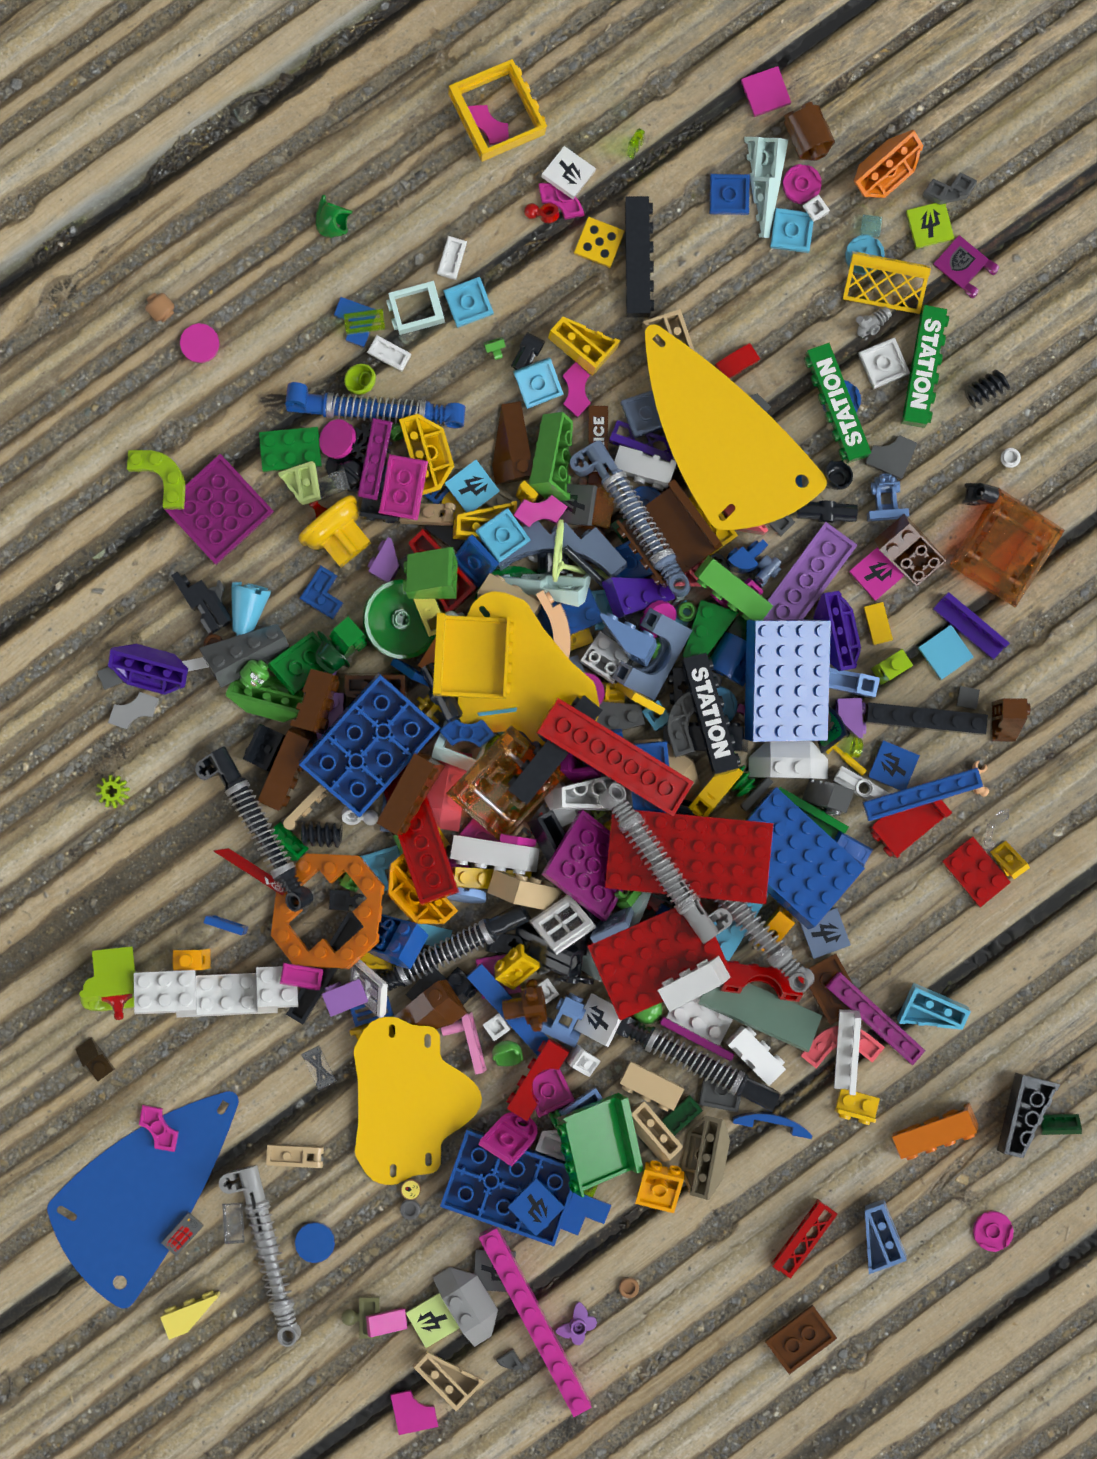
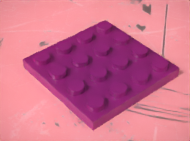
(220, 509)
(581, 866)

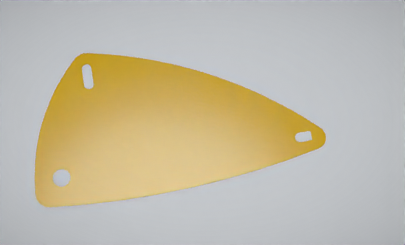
(725, 440)

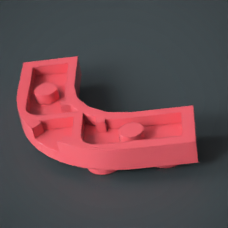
(827, 1041)

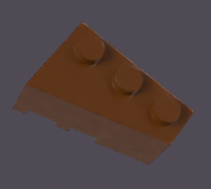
(358, 681)

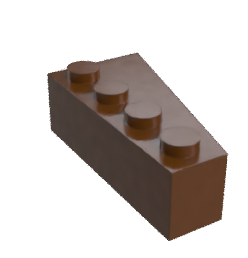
(286, 768)
(410, 793)

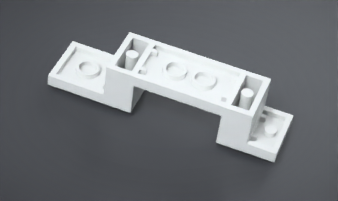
(212, 994)

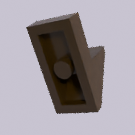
(94, 1058)

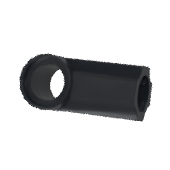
(528, 350)

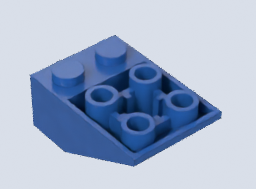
(399, 941)

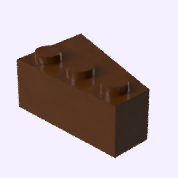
(316, 702)
(1009, 718)

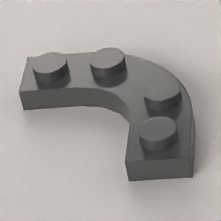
(678, 726)

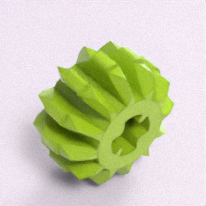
(109, 797)

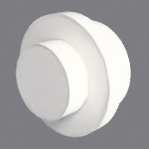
(1010, 457)

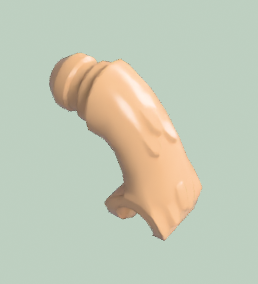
(983, 791)

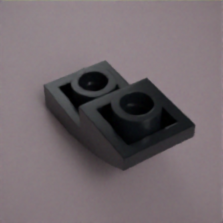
(445, 534)

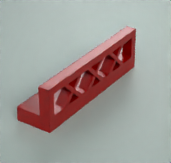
(811, 1219)

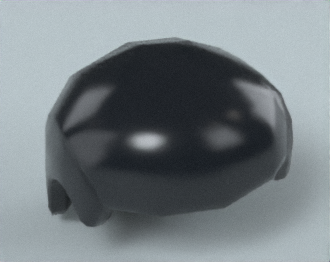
(838, 475)

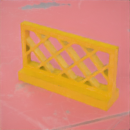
(890, 265)

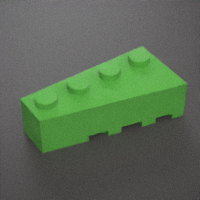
(552, 457)
(733, 589)

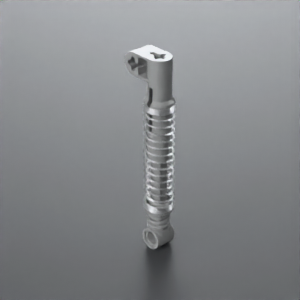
(686, 901)
(778, 956)

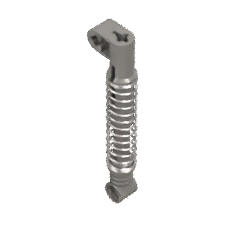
(267, 1247)

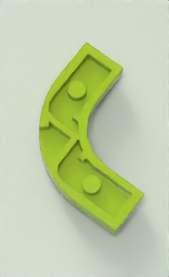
(167, 469)

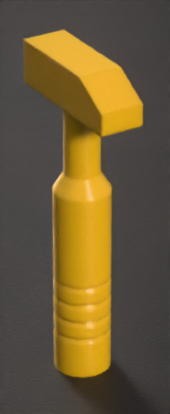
(848, 759)

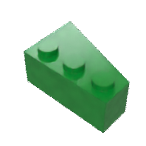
(707, 628)
(348, 638)

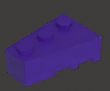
(633, 594)

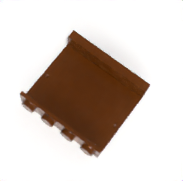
(681, 527)

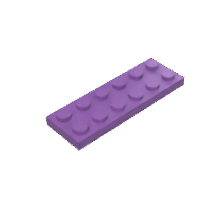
(810, 574)

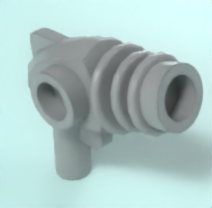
(871, 323)

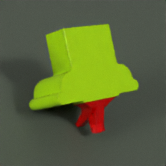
(112, 982)

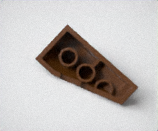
(512, 452)
(434, 1007)

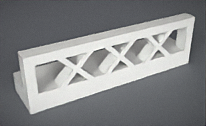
(847, 1050)

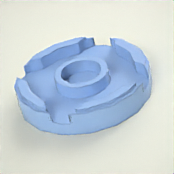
(469, 896)

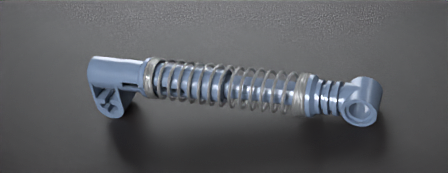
(633, 511)

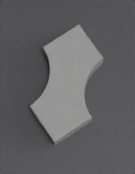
(125, 714)

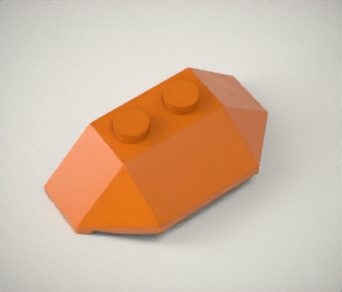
(889, 165)

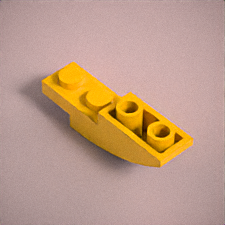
(477, 877)

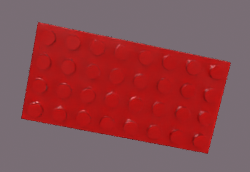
(714, 854)

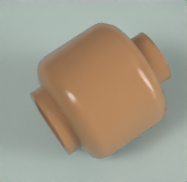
(159, 307)

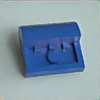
(743, 560)
(730, 658)

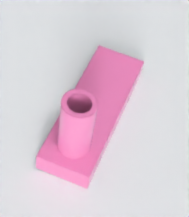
(468, 1025)

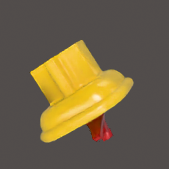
(336, 531)

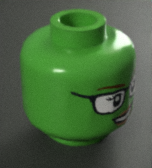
(254, 674)

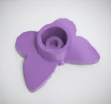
(578, 1325)

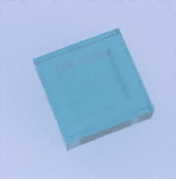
(871, 225)

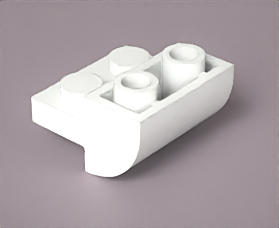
(604, 657)

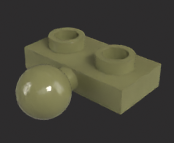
(367, 1306)

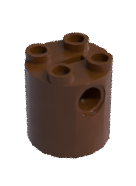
(809, 132)

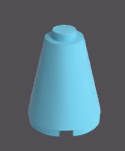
(247, 606)

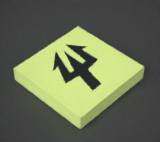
(432, 1320)

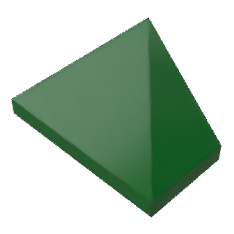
(290, 842)

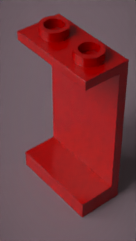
(906, 827)

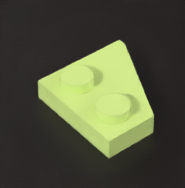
(302, 482)

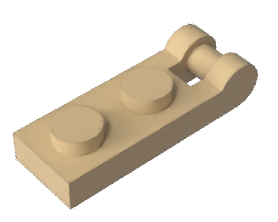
(430, 515)
(304, 808)
(294, 1156)

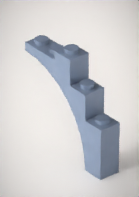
(592, 548)

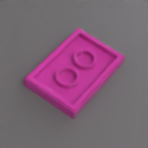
(403, 487)

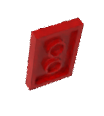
(976, 871)

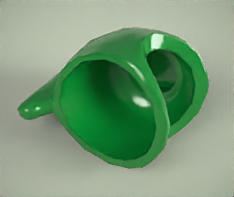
(327, 217)

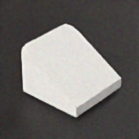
(816, 208)

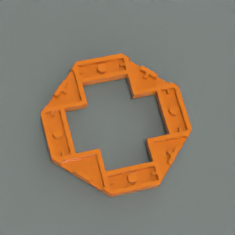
(368, 913)

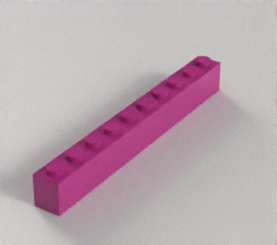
(535, 1320)

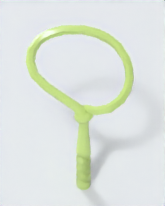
(558, 564)

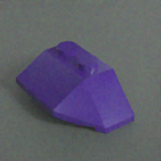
(844, 637)
(148, 668)

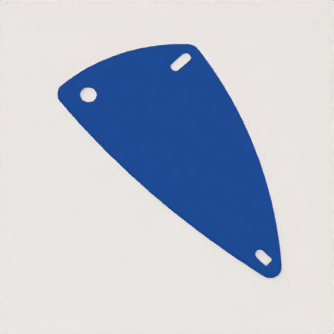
(137, 1197)

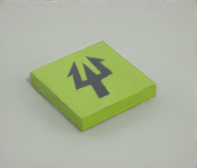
(929, 225)

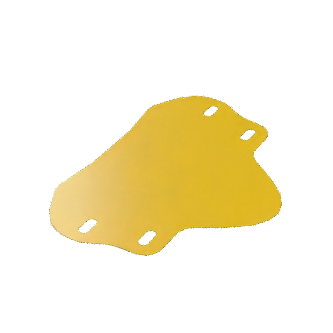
(538, 672)
(406, 1100)

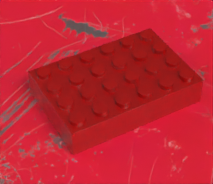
(645, 956)

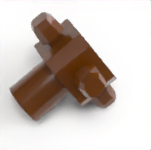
(530, 1005)

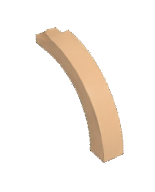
(558, 621)

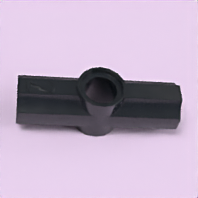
(828, 511)
(447, 704)

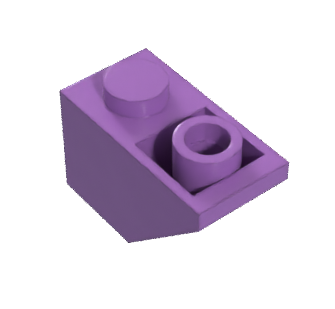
(386, 564)
(851, 713)

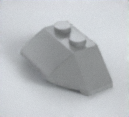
(467, 1303)

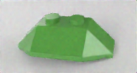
(269, 700)

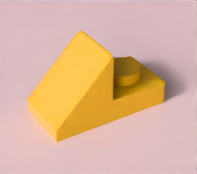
(1009, 860)

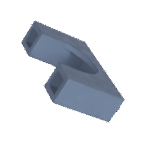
(651, 678)

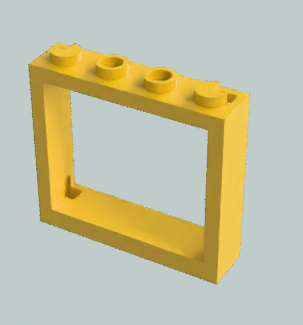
(457, 89)

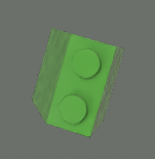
(431, 574)

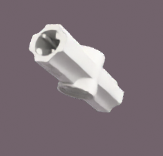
(851, 780)

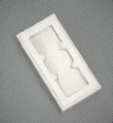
(452, 258)
(389, 353)

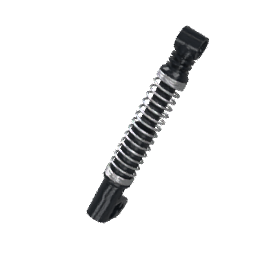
(238, 789)
(485, 932)
(737, 1083)

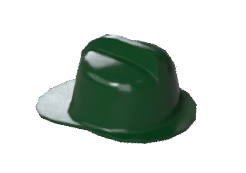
(328, 657)

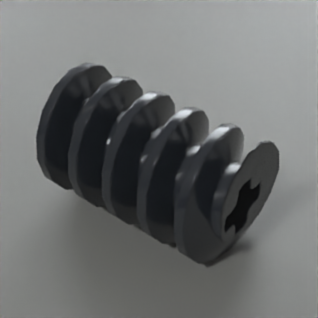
(986, 387)
(321, 835)

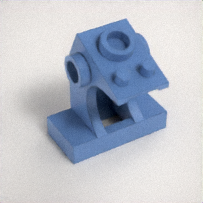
(886, 484)
(572, 1007)

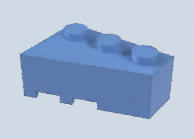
(883, 1241)

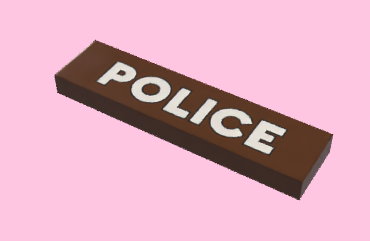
(597, 431)

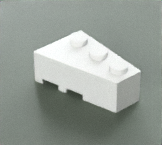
(645, 467)
(693, 983)
(756, 1054)

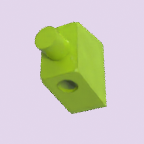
(892, 666)

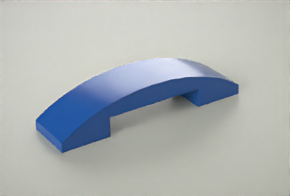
(747, 1119)

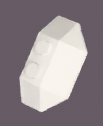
(788, 760)

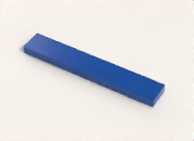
(922, 794)
(495, 993)

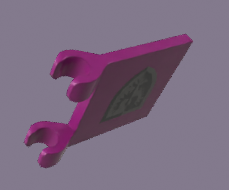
(962, 263)

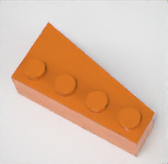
(936, 1132)

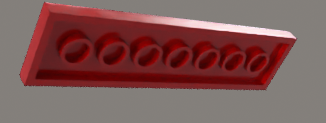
(614, 757)
(425, 853)

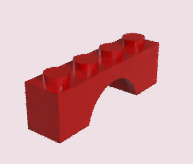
(745, 974)
(551, 1057)

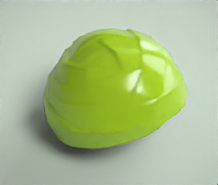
(360, 379)

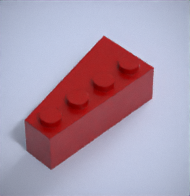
(465, 587)

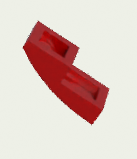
(738, 361)

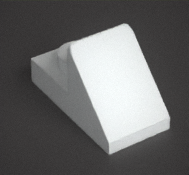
(582, 1060)

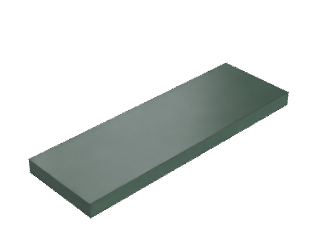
(766, 1014)

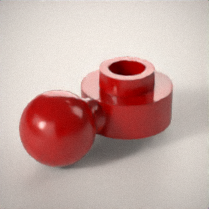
(548, 212)

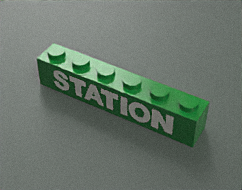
(924, 366)
(837, 402)

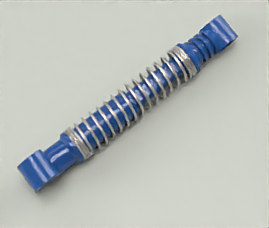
(331, 405)

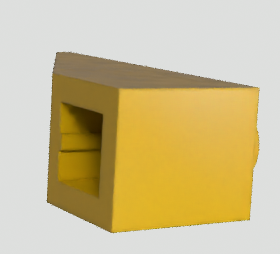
(714, 793)

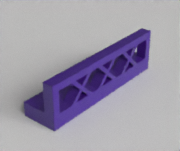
(618, 440)
(970, 625)

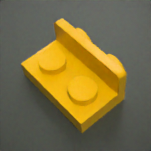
(515, 967)
(857, 1106)

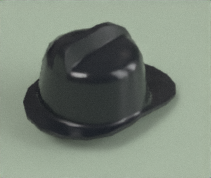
(352, 467)

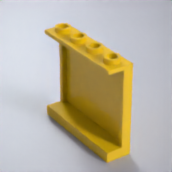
(472, 657)

